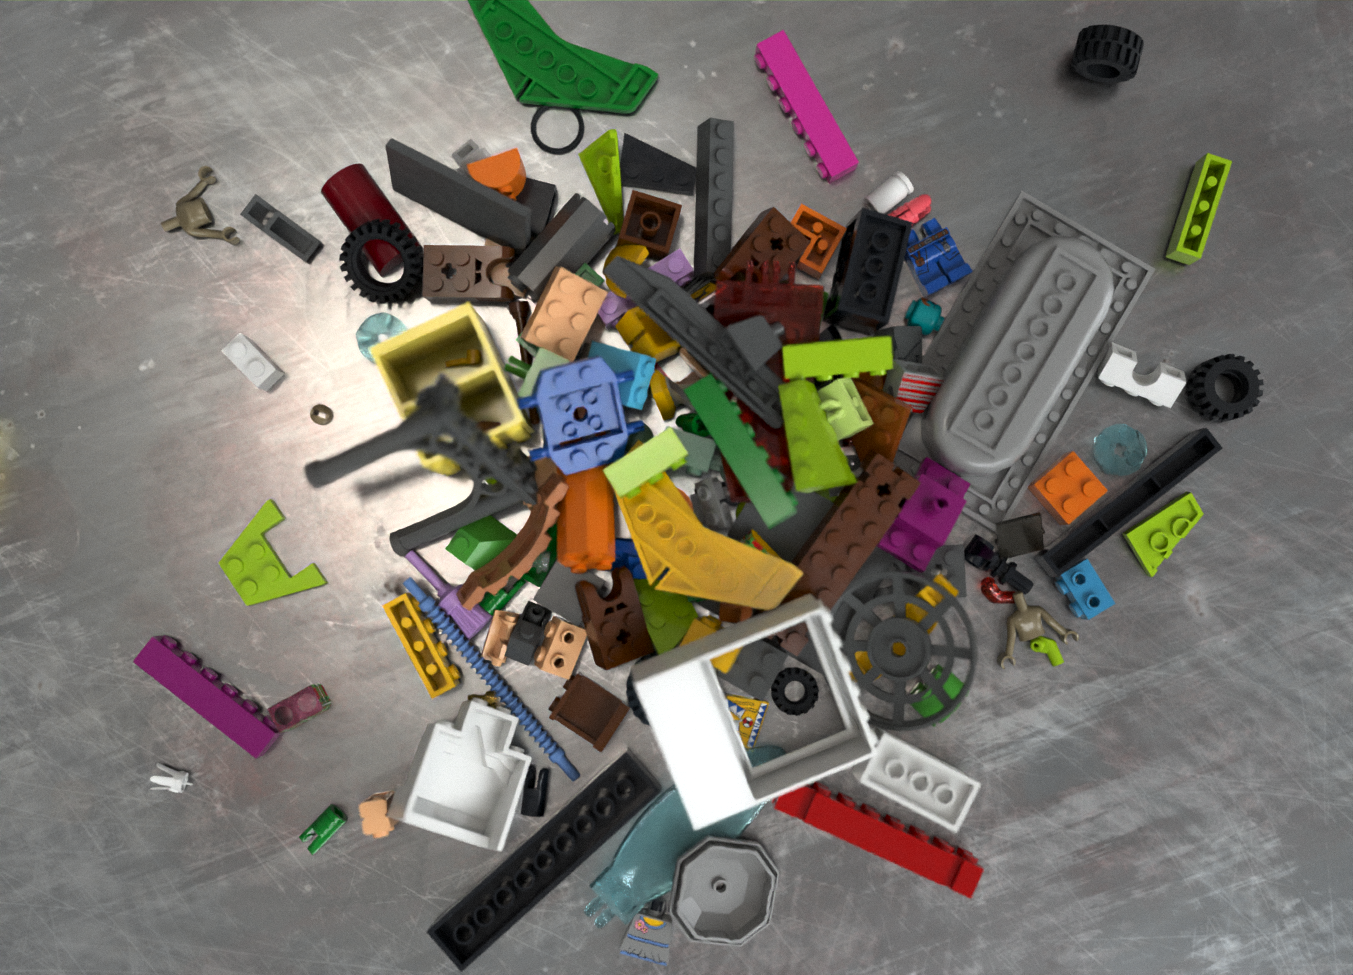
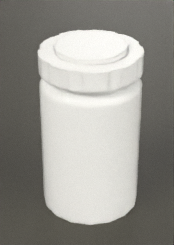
(889, 193)

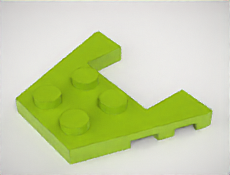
(257, 569)

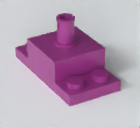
(926, 516)

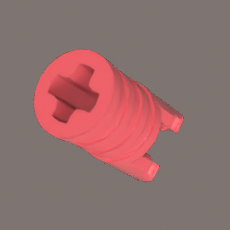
(913, 210)

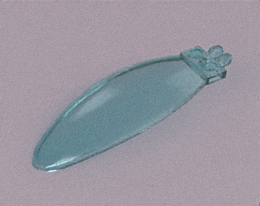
(649, 852)

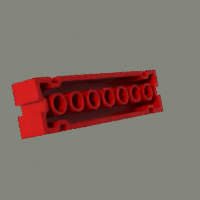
(883, 836)

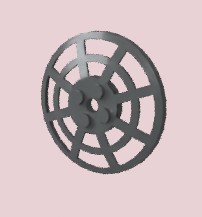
(917, 644)

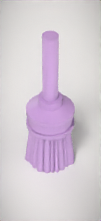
(468, 621)

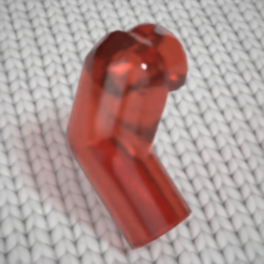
(994, 594)

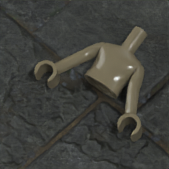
(194, 213)
(1029, 626)

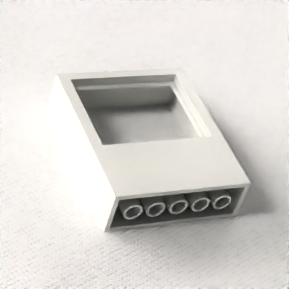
(701, 734)

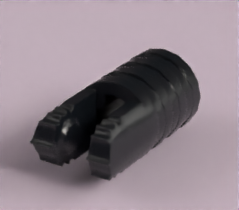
(534, 797)

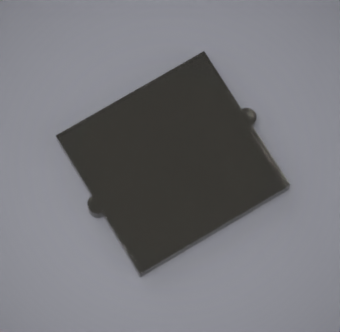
(1020, 535)

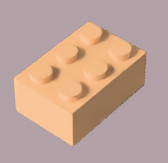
(564, 314)

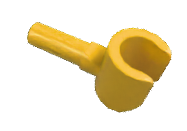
(473, 357)

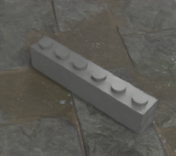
(713, 195)

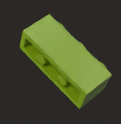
(646, 464)

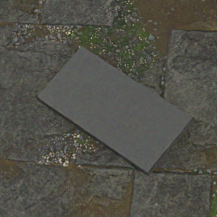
(458, 197)

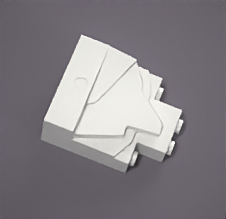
(465, 777)

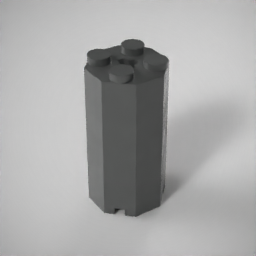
(565, 242)

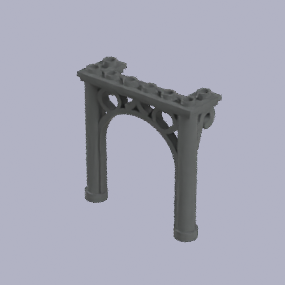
(438, 416)

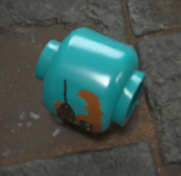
(924, 314)

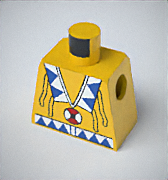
(748, 716)

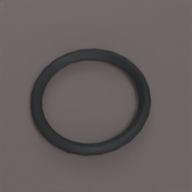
(556, 150)

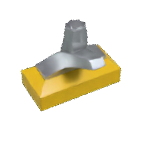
(668, 395)

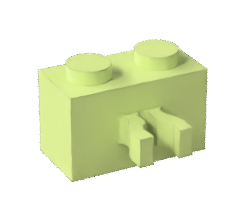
(844, 408)

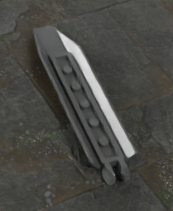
(697, 333)

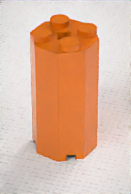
(586, 521)

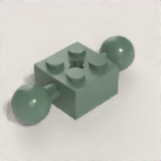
(700, 451)

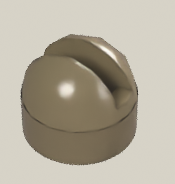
(320, 420)

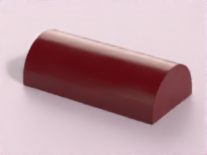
(359, 199)

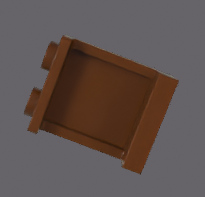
(589, 710)

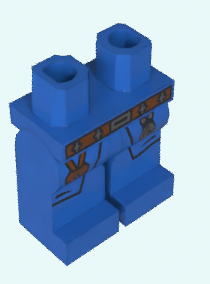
(934, 259)

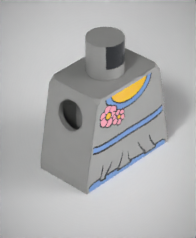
(649, 934)

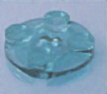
(374, 325)
(1106, 443)

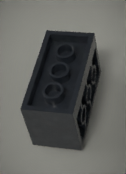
(867, 271)

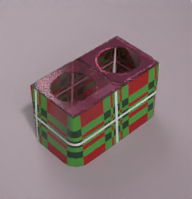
(314, 689)

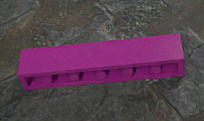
(207, 695)

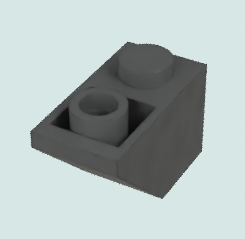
(527, 633)

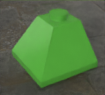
(480, 542)

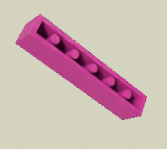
(805, 106)

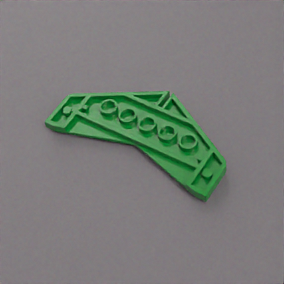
(557, 69)

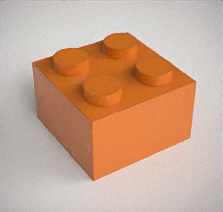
(1067, 488)

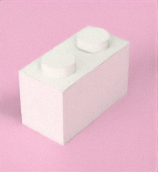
(253, 362)

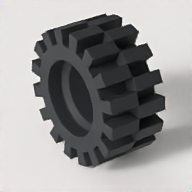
(794, 707)

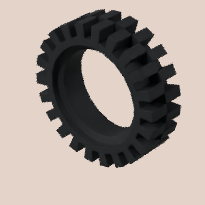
(356, 271)

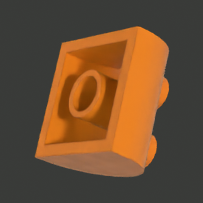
(501, 173)

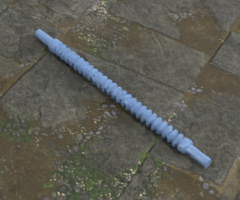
(427, 604)

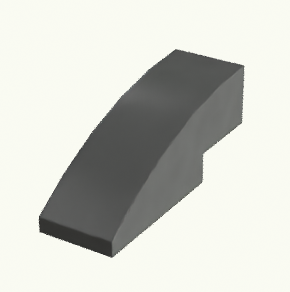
(280, 228)

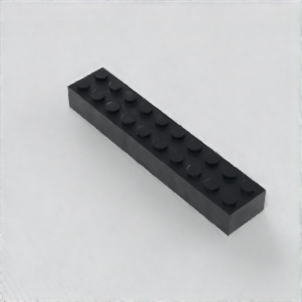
(544, 859)

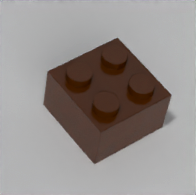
(649, 223)

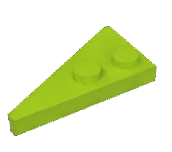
(603, 171)

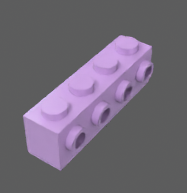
(672, 266)

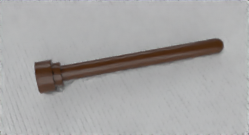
(519, 312)

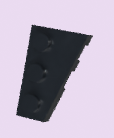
(653, 169)

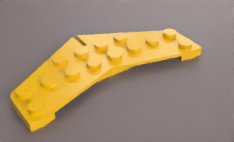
(699, 559)

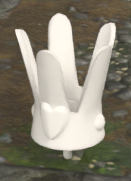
(176, 783)

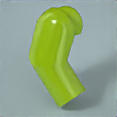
(1047, 646)

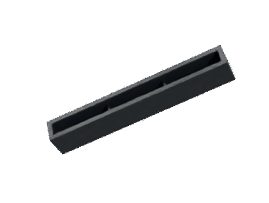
(1128, 502)

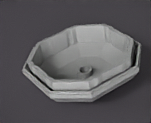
(736, 910)

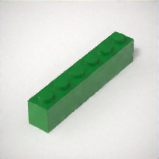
(740, 450)

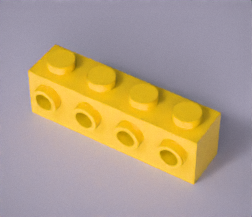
(421, 644)

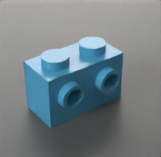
(1084, 590)

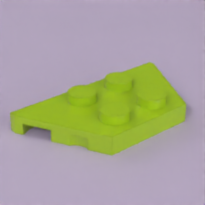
(665, 614)

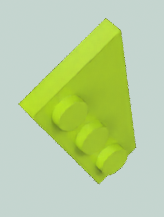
(1161, 531)

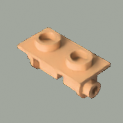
(498, 636)

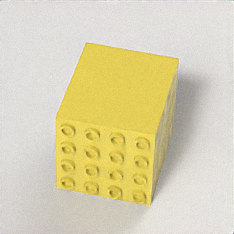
(487, 392)

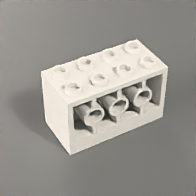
(918, 780)

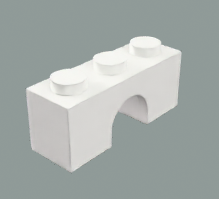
(1158, 387)

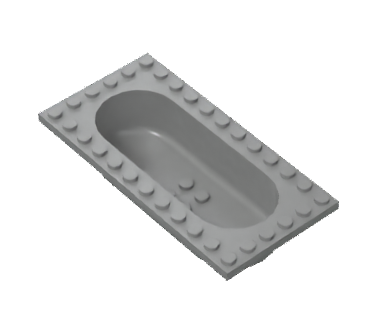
(1020, 353)

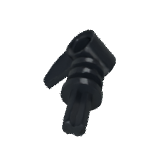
(981, 552)

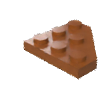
(888, 418)

